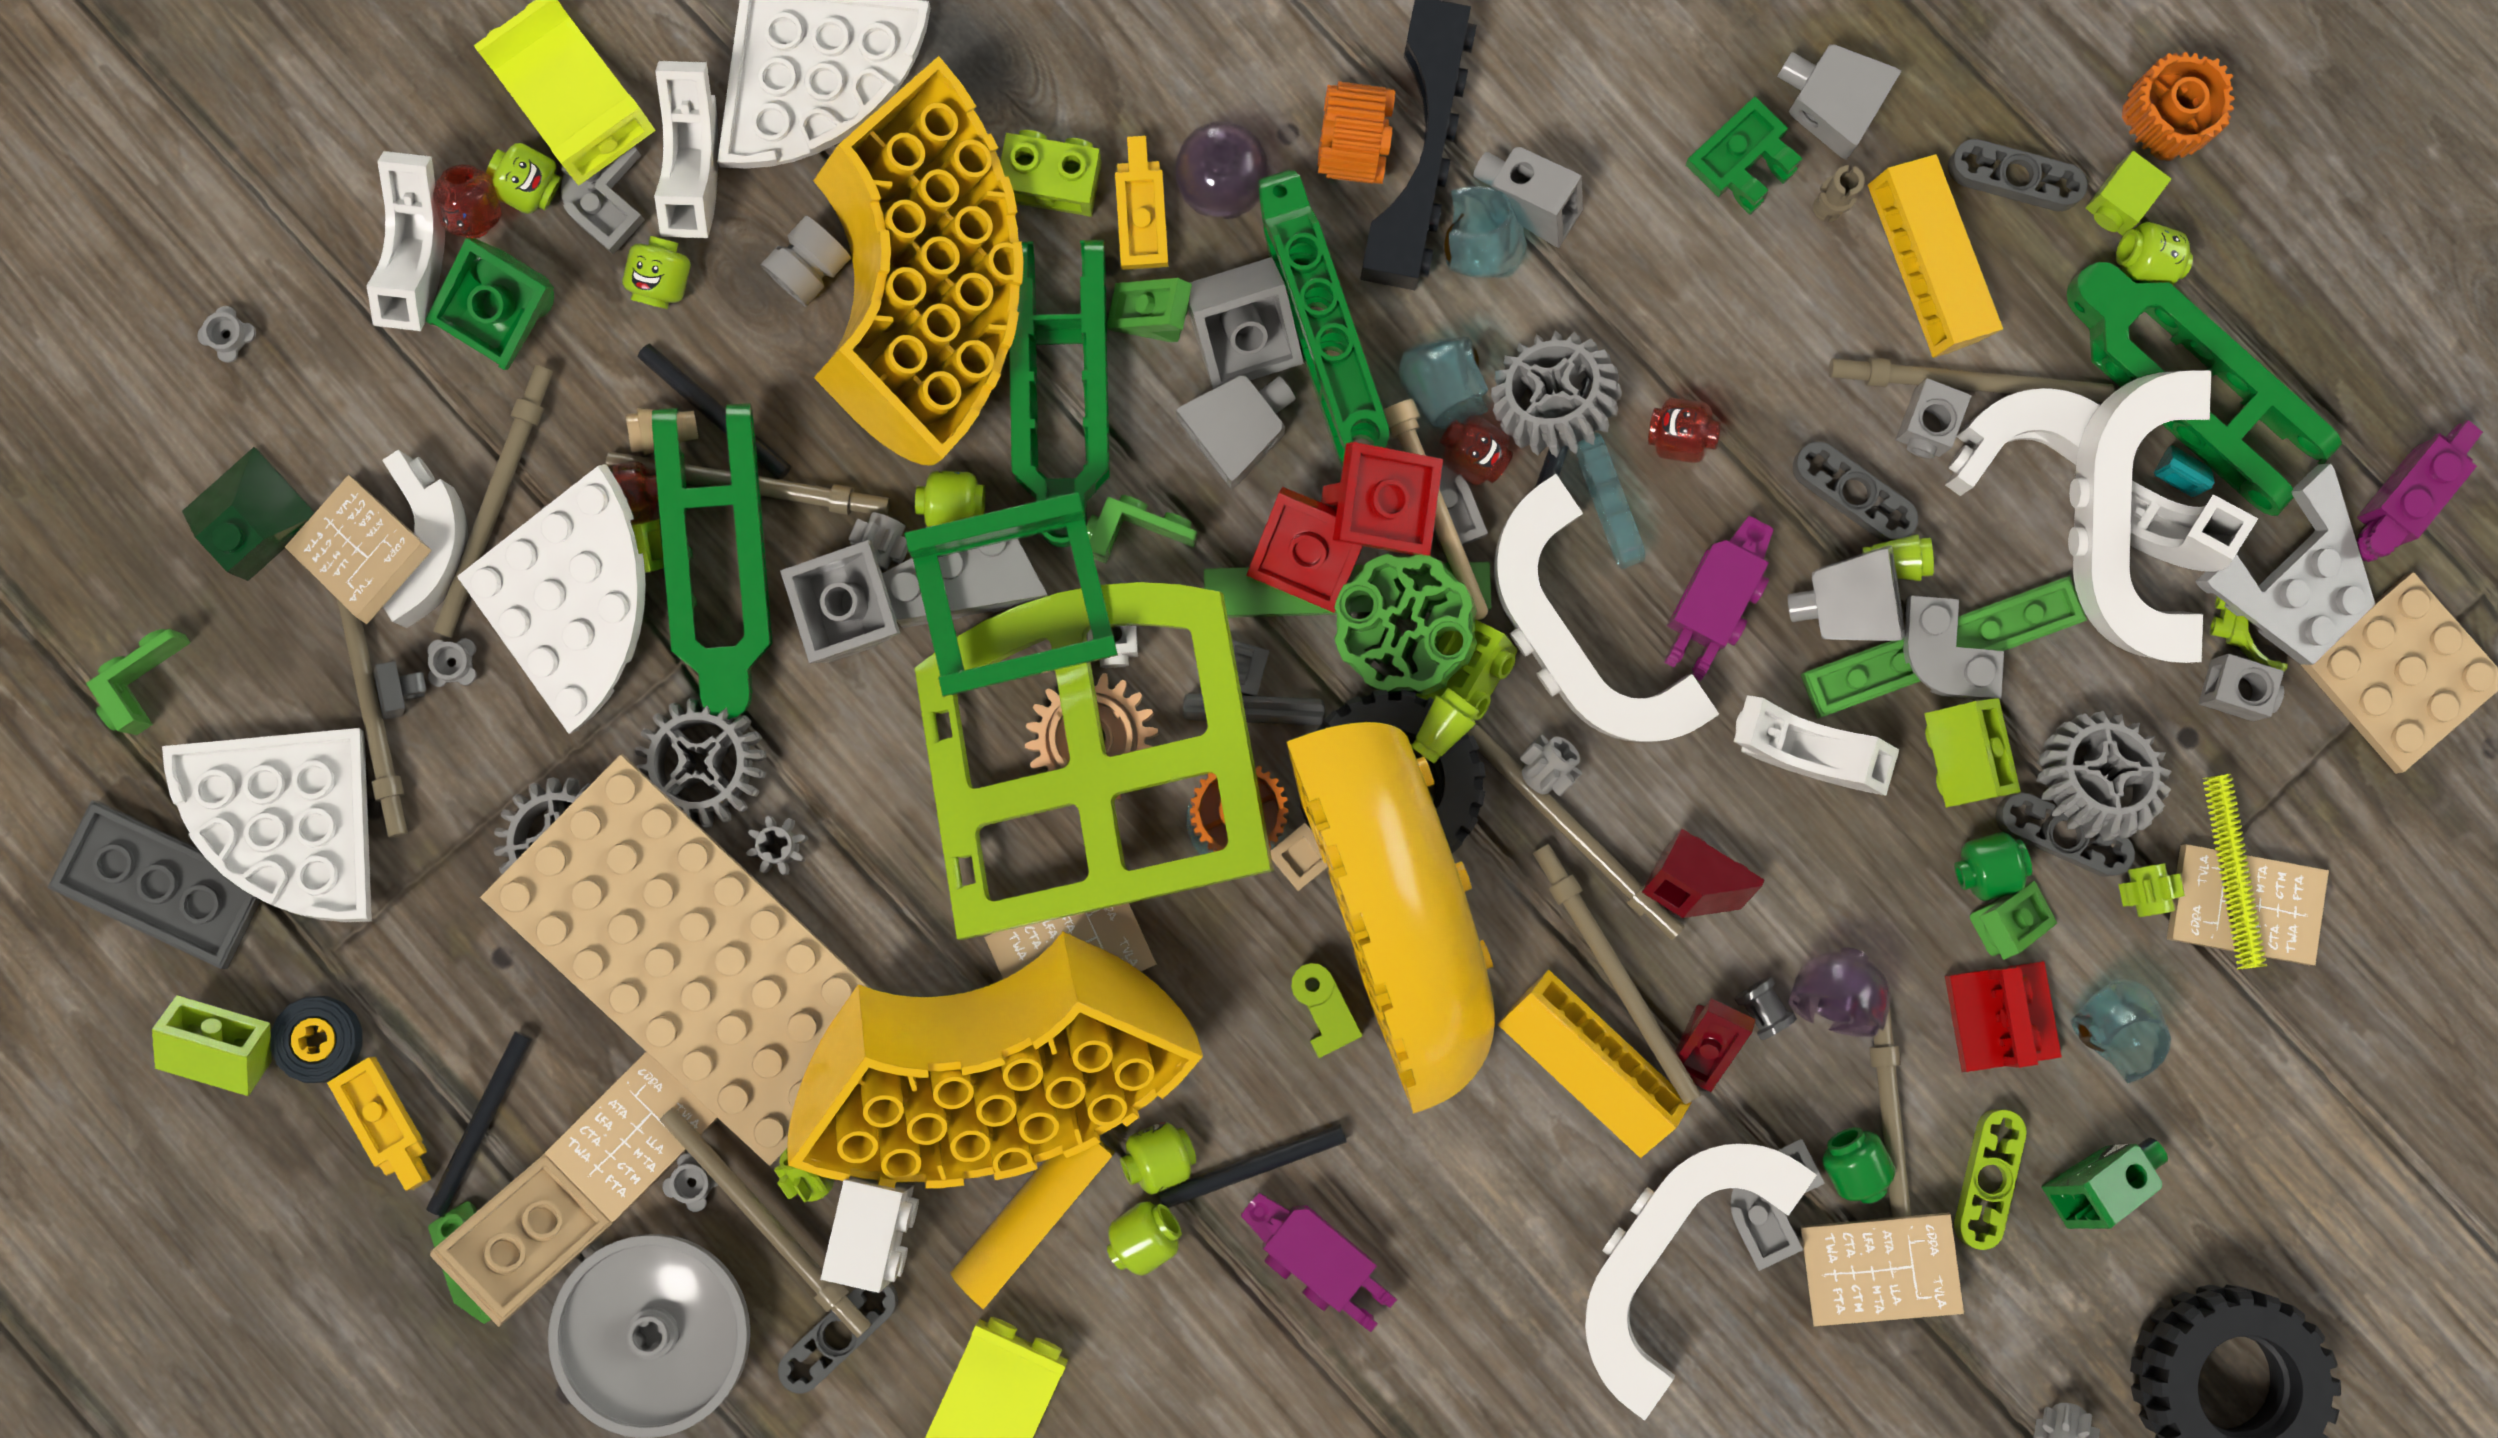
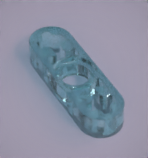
(1610, 502)

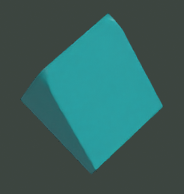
(2184, 472)

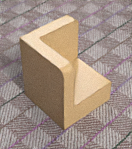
(1299, 857)

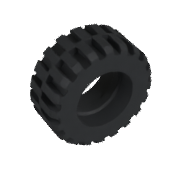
(1457, 772)
(2187, 1334)

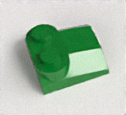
(491, 301)

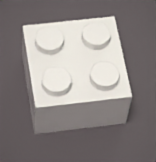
(868, 1234)

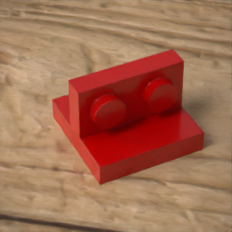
(1385, 499)
(1300, 551)
(2003, 1017)

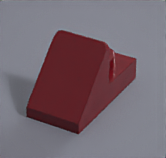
(1713, 1041)

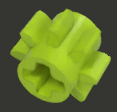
(2151, 890)
(796, 1181)

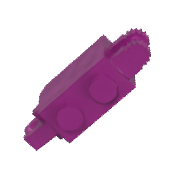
(2417, 491)
(1718, 594)
(1317, 1255)

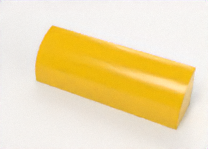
(1934, 255)
(1594, 1064)
(1026, 1222)

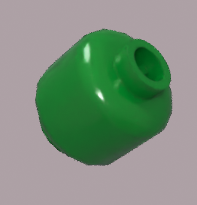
(1993, 866)
(1858, 1165)

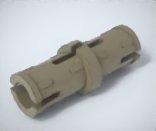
(1838, 193)

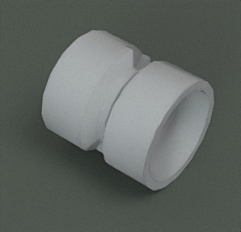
(806, 261)

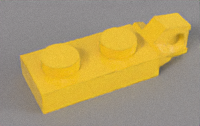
(1141, 209)
(381, 1122)

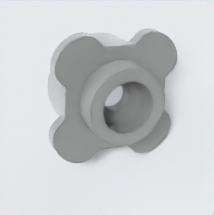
(216, 324)
(439, 655)
(678, 1186)

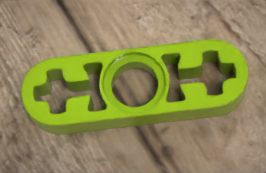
(2003, 1196)

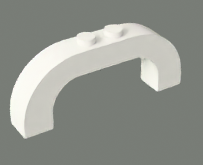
(2104, 515)
(1563, 663)
(1618, 1358)

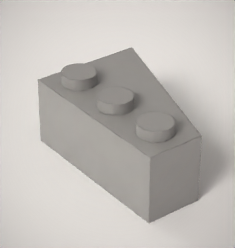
(974, 581)

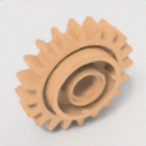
(1118, 720)

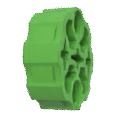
(1358, 635)

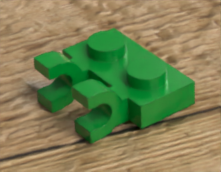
(1736, 147)

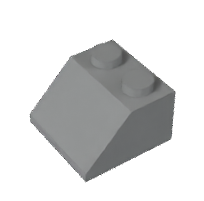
(1244, 323)
(840, 603)

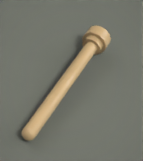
(1403, 425)

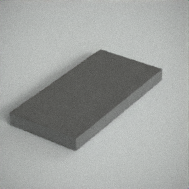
(154, 885)

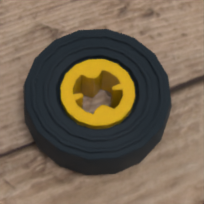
(298, 1023)

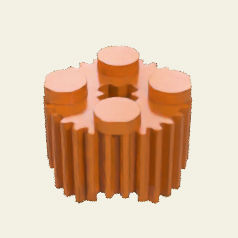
(2179, 105)
(1356, 132)
(1209, 815)

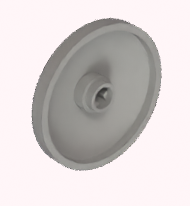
(649, 1335)

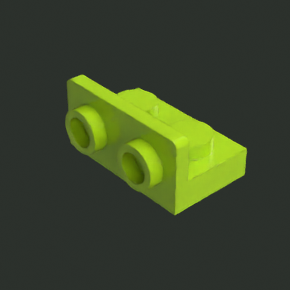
(1489, 664)

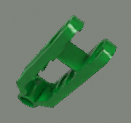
(2113, 303)
(1061, 329)
(1340, 381)
(722, 671)

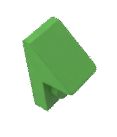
(1150, 308)
(2013, 921)

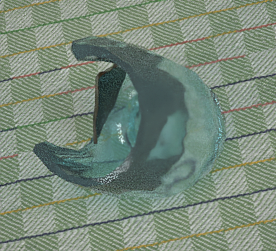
(1484, 234)
(1444, 380)
(2125, 1028)

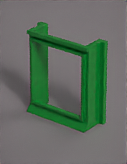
(993, 528)

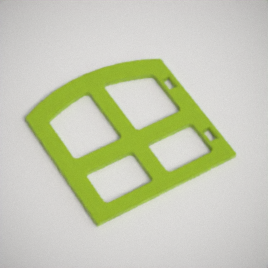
(1092, 777)

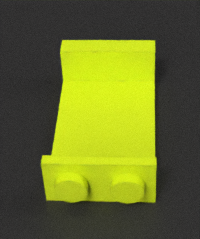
(564, 88)
(999, 1385)

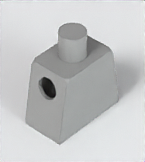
(1838, 95)
(1541, 192)
(1236, 424)
(1854, 599)

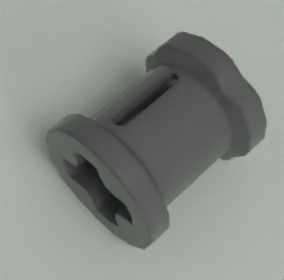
(1765, 1007)

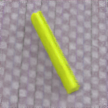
(2238, 890)

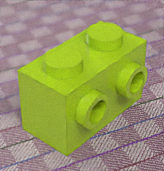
(1052, 172)
(1971, 752)
(212, 1045)

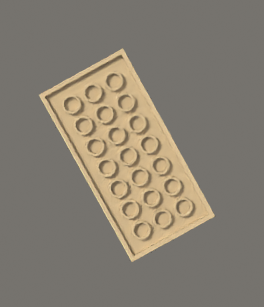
(679, 950)

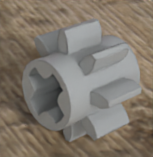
(885, 537)
(1550, 765)
(765, 838)
(2065, 1421)

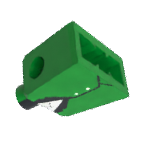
(2107, 1185)

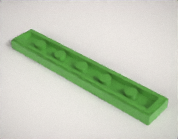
(1256, 599)
(1987, 628)

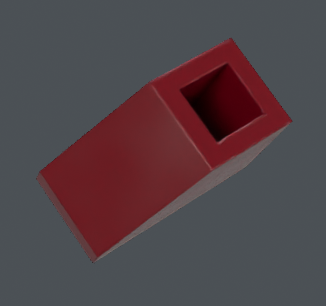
(1699, 879)

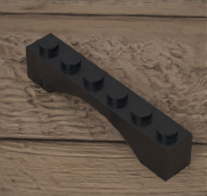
(1433, 52)

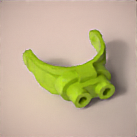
(2237, 633)

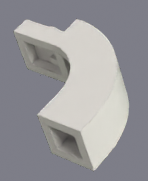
(690, 150)
(413, 244)
(2034, 414)
(440, 525)
(2188, 535)
(1814, 749)

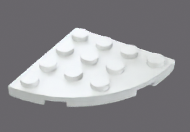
(813, 73)
(568, 595)
(281, 817)

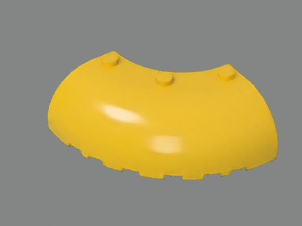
(930, 266)
(1400, 902)
(988, 1072)

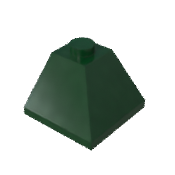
(247, 515)

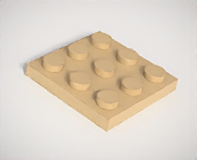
(2406, 673)

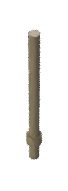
(1880, 372)
(526, 414)
(839, 498)
(387, 786)
(1578, 836)
(1566, 890)
(1885, 1058)
(829, 1294)

